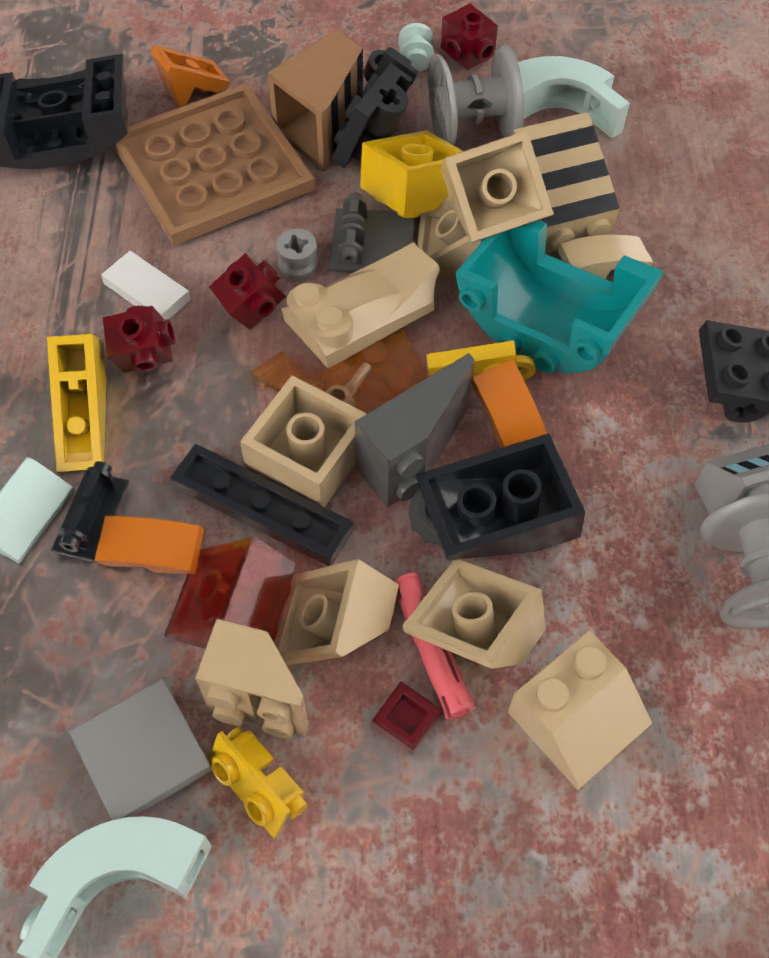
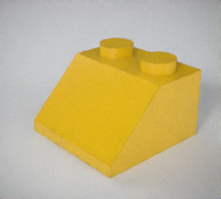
(406, 171)

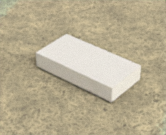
(145, 285)

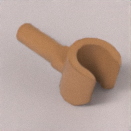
(351, 387)

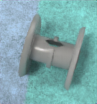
(492, 96)
(744, 528)

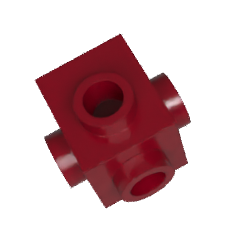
(468, 36)
(248, 290)
(138, 339)

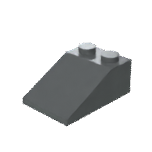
(412, 431)

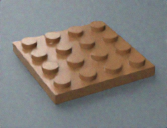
(212, 163)

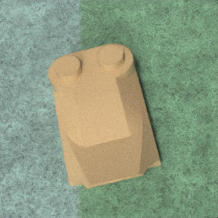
(363, 305)

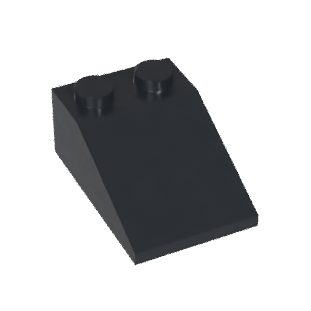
(503, 501)

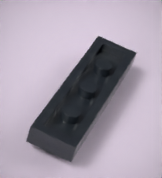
(262, 504)

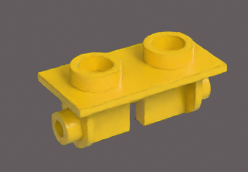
(268, 799)

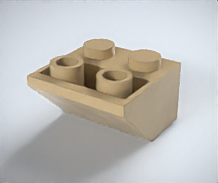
(250, 682)

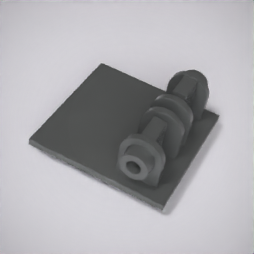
(366, 235)

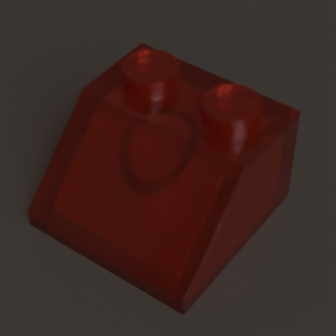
(232, 583)

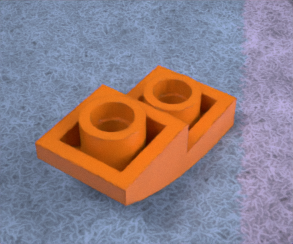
(508, 404)
(149, 543)

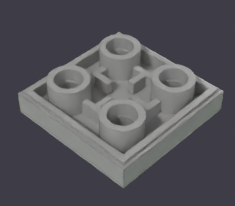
(140, 751)

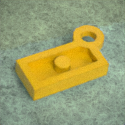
(485, 358)

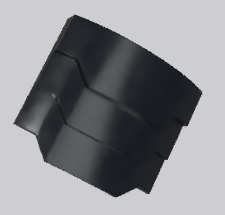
(62, 116)

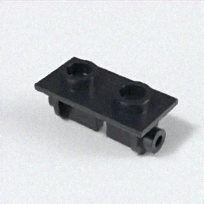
(96, 497)

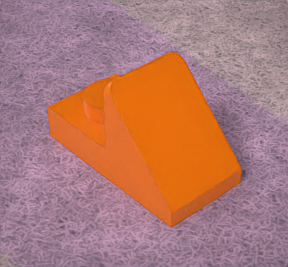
(186, 72)

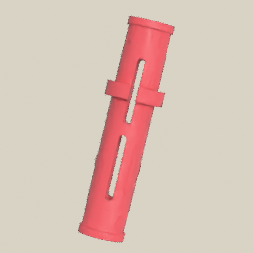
(438, 662)

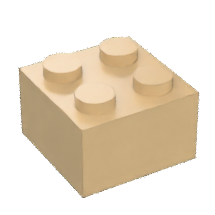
(303, 441)

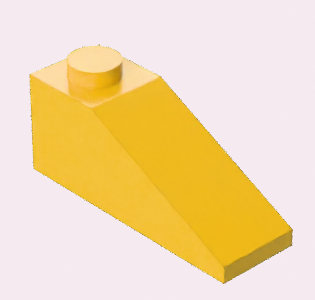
(77, 400)

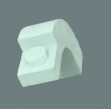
(573, 86)
(104, 856)

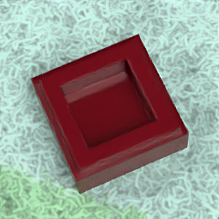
(406, 717)

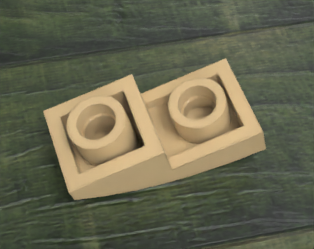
(602, 252)

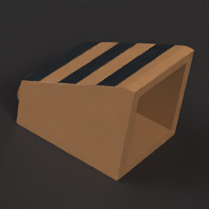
(314, 93)

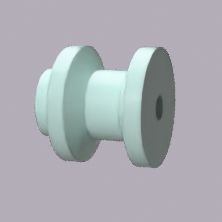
(416, 44)

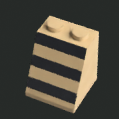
(574, 179)

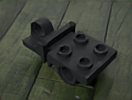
(380, 108)
(736, 369)

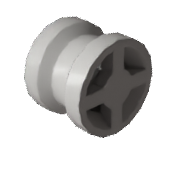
(297, 254)

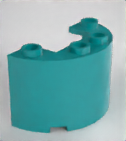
(548, 306)

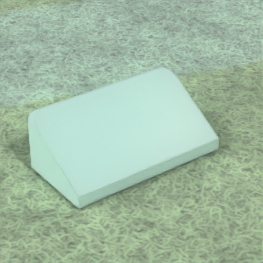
(28, 507)

